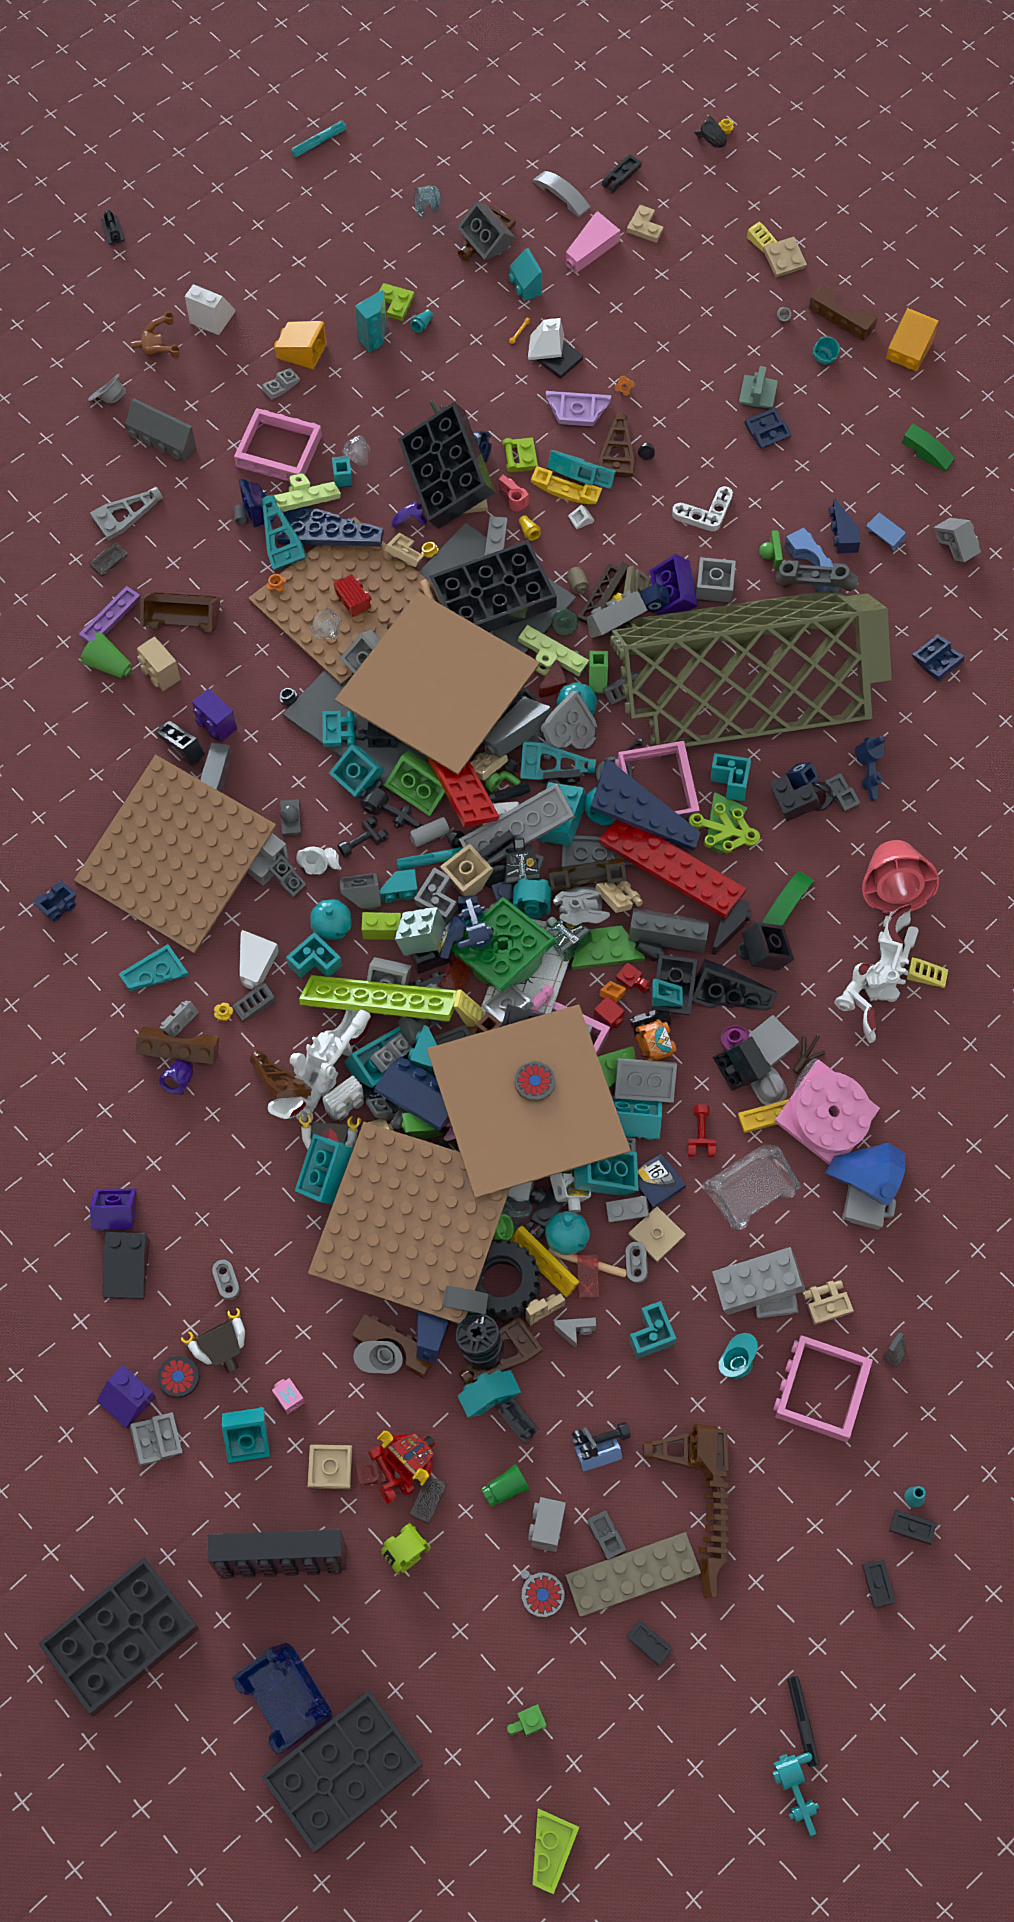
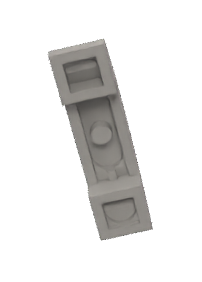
(563, 190)

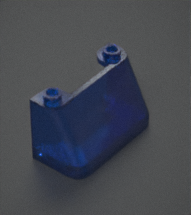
(284, 1695)

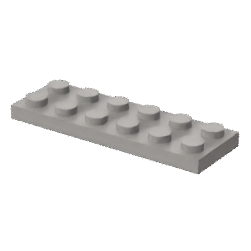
(526, 820)

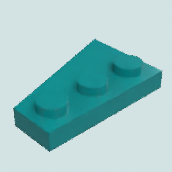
(153, 970)

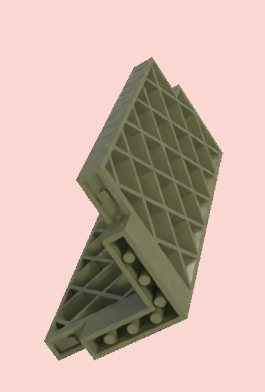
(742, 626)

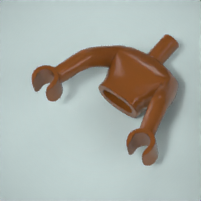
(152, 343)

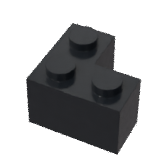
(794, 802)

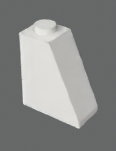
(255, 959)

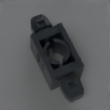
(376, 737)

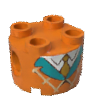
(655, 1041)

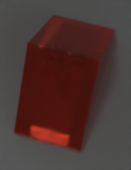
(553, 681)

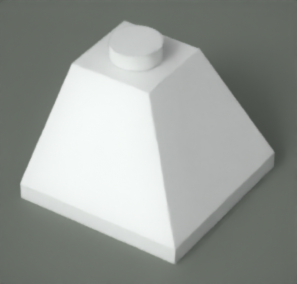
(546, 340)

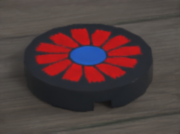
(178, 1376)

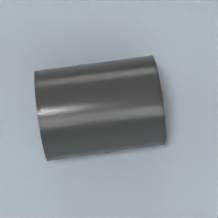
(240, 514)

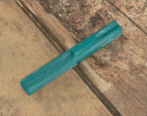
(318, 139)
(426, 859)

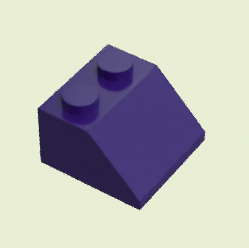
(113, 1209)
(125, 1396)

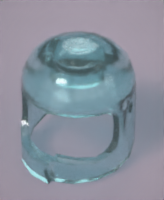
(426, 196)
(514, 1209)

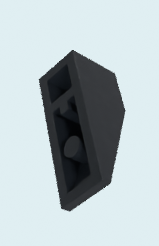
(181, 742)
(731, 925)

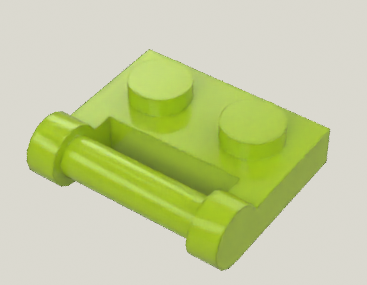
(525, 451)

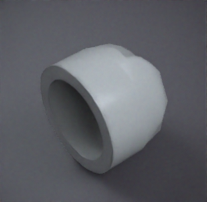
(784, 317)

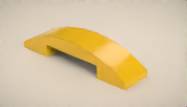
(565, 489)

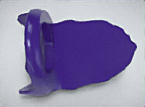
(411, 509)
(181, 1072)

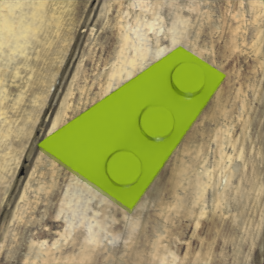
(552, 1849)

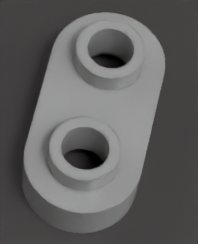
(636, 1263)
(226, 1280)

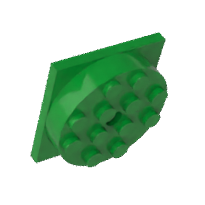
(511, 931)

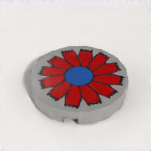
(543, 1594)

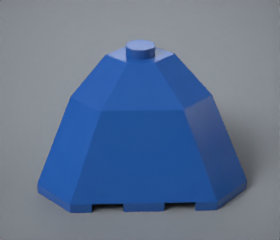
(871, 1170)

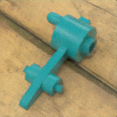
(790, 1775)

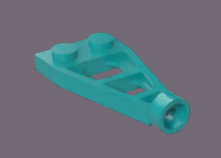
(285, 555)
(531, 760)

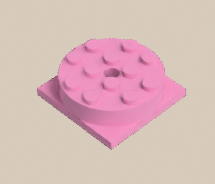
(808, 1115)

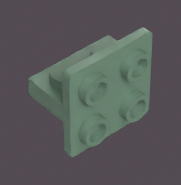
(758, 390)

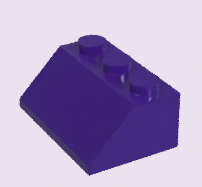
(677, 577)

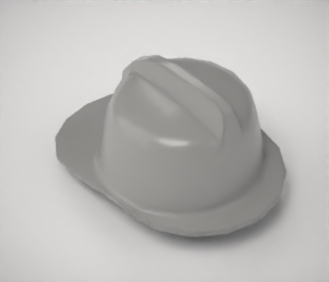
(110, 392)
(770, 1088)
(378, 1357)

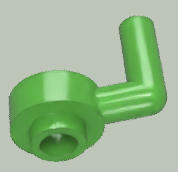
(495, 780)

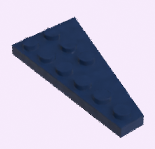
(632, 804)

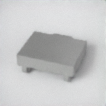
(866, 1211)

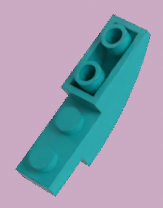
(580, 470)

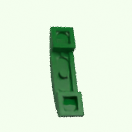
(788, 899)

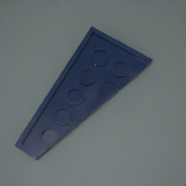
(326, 528)

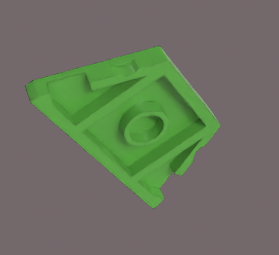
(607, 948)

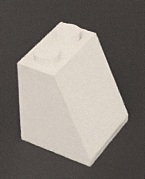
(208, 309)

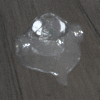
(357, 450)
(326, 624)

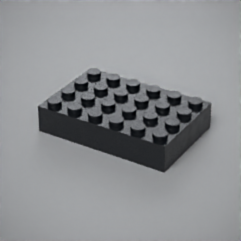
(446, 465)
(496, 588)
(277, 1553)
(118, 1636)
(342, 1771)

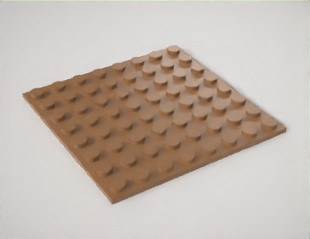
(311, 590)
(437, 682)
(175, 853)
(521, 1140)
(407, 1223)

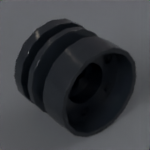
(480, 1341)

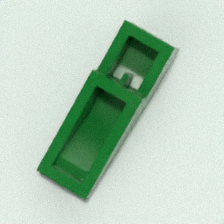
(927, 448)

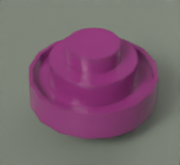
(732, 1035)

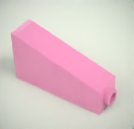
(592, 242)

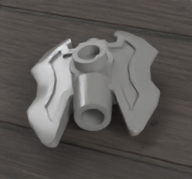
(580, 907)

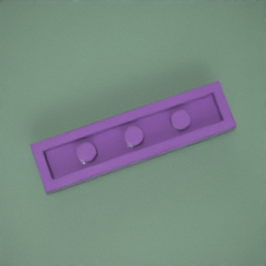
(111, 614)

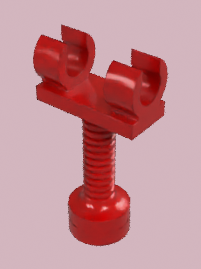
(701, 1111)
(387, 1489)

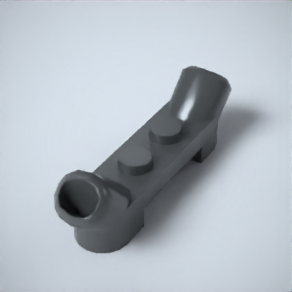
(837, 576)

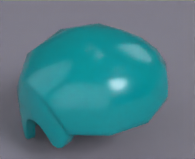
(826, 350)

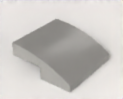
(156, 1439)

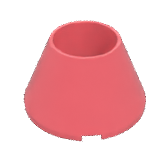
(899, 878)

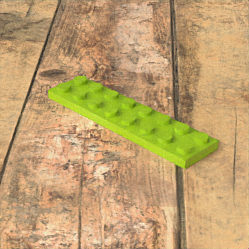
(379, 998)

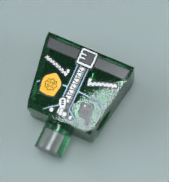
(569, 937)

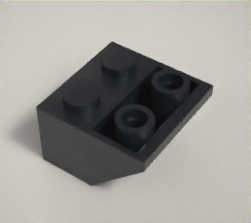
(742, 1063)

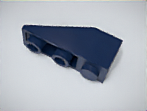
(845, 530)

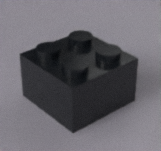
(767, 946)

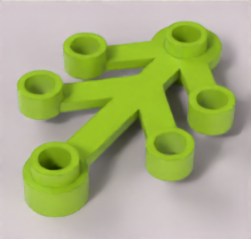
(726, 829)

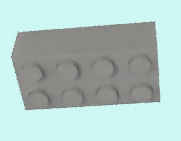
(758, 1281)

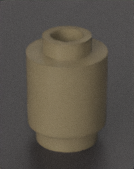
(577, 580)

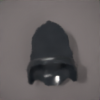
(712, 133)
(819, 785)

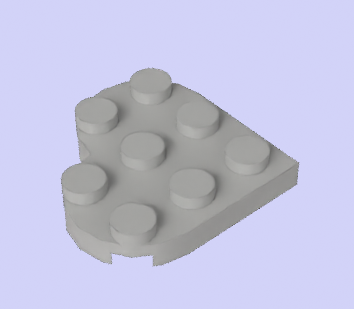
(570, 724)

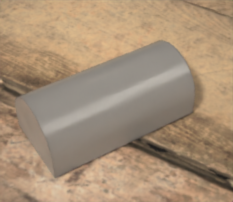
(429, 832)

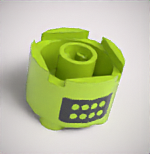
(405, 1549)

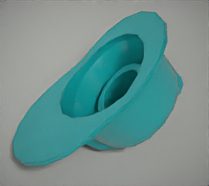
(739, 1356)

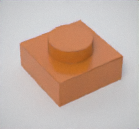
(613, 991)

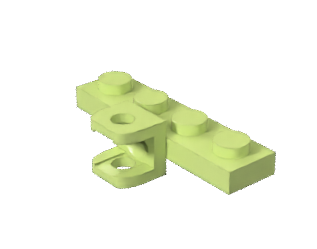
(303, 495)
(550, 650)

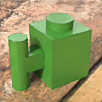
(529, 1721)

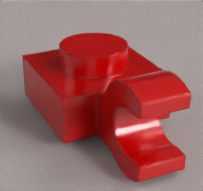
(632, 977)

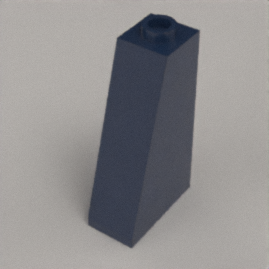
(429, 1335)

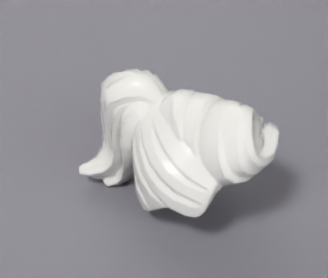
(316, 860)

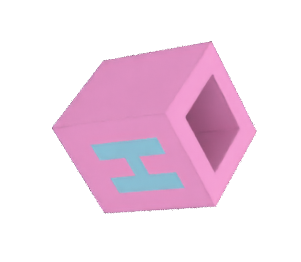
(287, 1395)

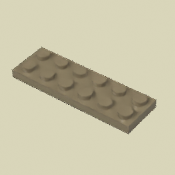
(632, 1574)

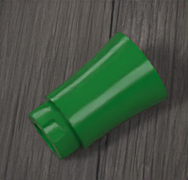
(505, 1486)

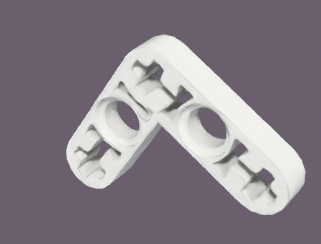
(711, 515)

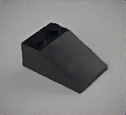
(679, 972)
(125, 1265)

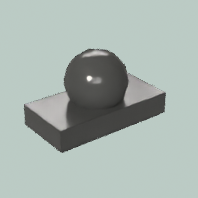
(290, 817)

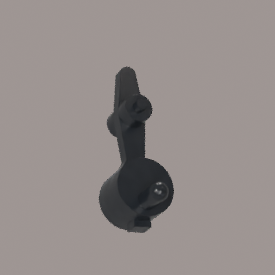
(375, 800)

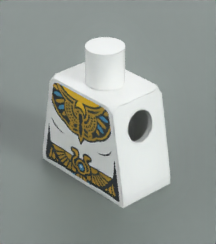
(565, 1191)

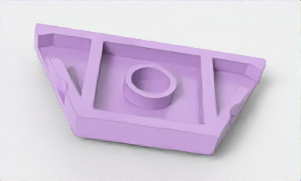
(577, 407)

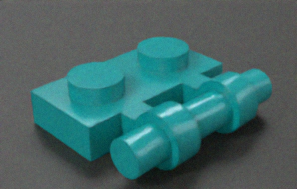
(332, 728)

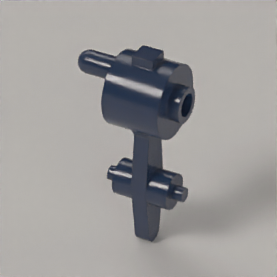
(867, 754)
(478, 933)

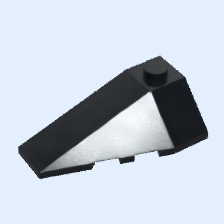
(725, 987)

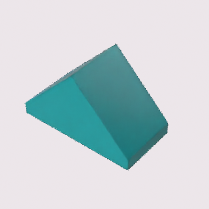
(666, 994)

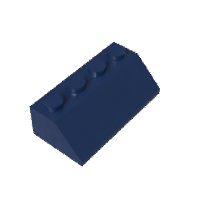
(414, 1092)

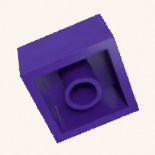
(214, 715)

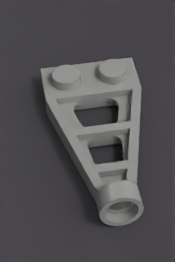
(108, 524)

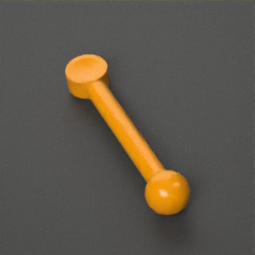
(512, 340)

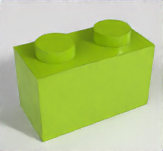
(380, 925)

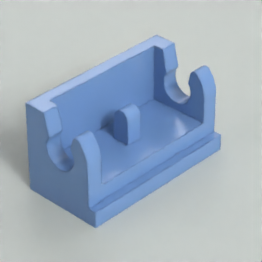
(887, 531)

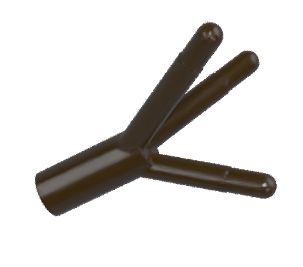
(804, 1055)

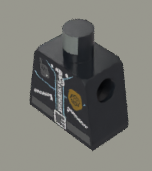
(520, 862)

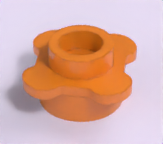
(625, 390)
(273, 579)

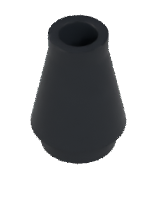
(649, 949)

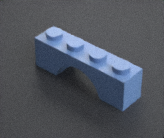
(802, 546)

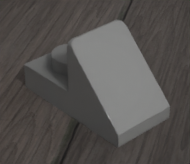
(569, 1327)

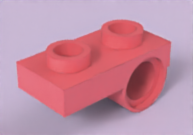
(517, 496)

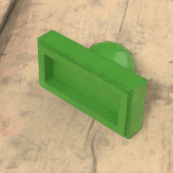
(772, 550)

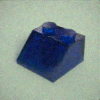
(251, 497)

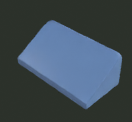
(607, 1453)

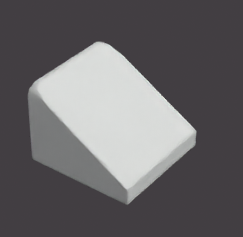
(581, 517)

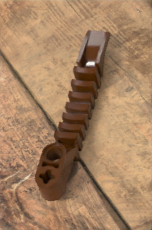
(704, 1455)

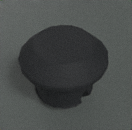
(510, 765)

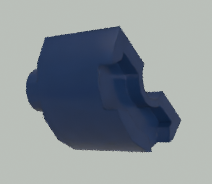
(56, 901)

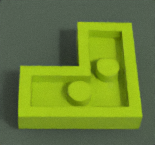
(399, 299)

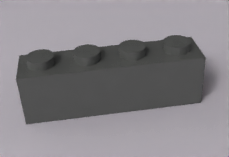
(160, 430)
(669, 930)

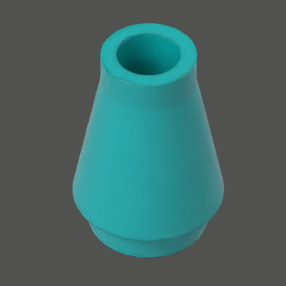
(421, 321)
(912, 1500)

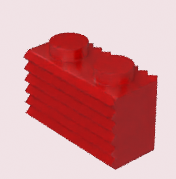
(352, 595)

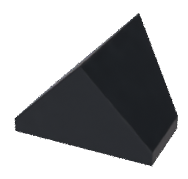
(428, 961)

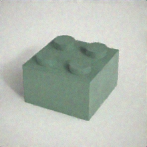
(420, 931)

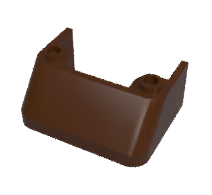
(179, 609)

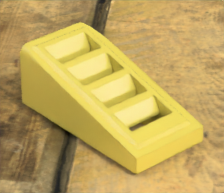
(758, 230)
(919, 977)
(467, 1009)

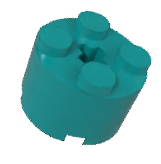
(532, 897)

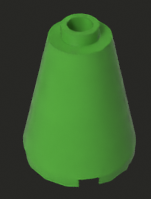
(105, 657)

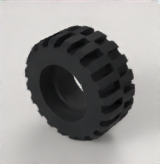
(529, 1288)

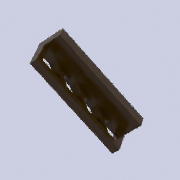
(613, 588)

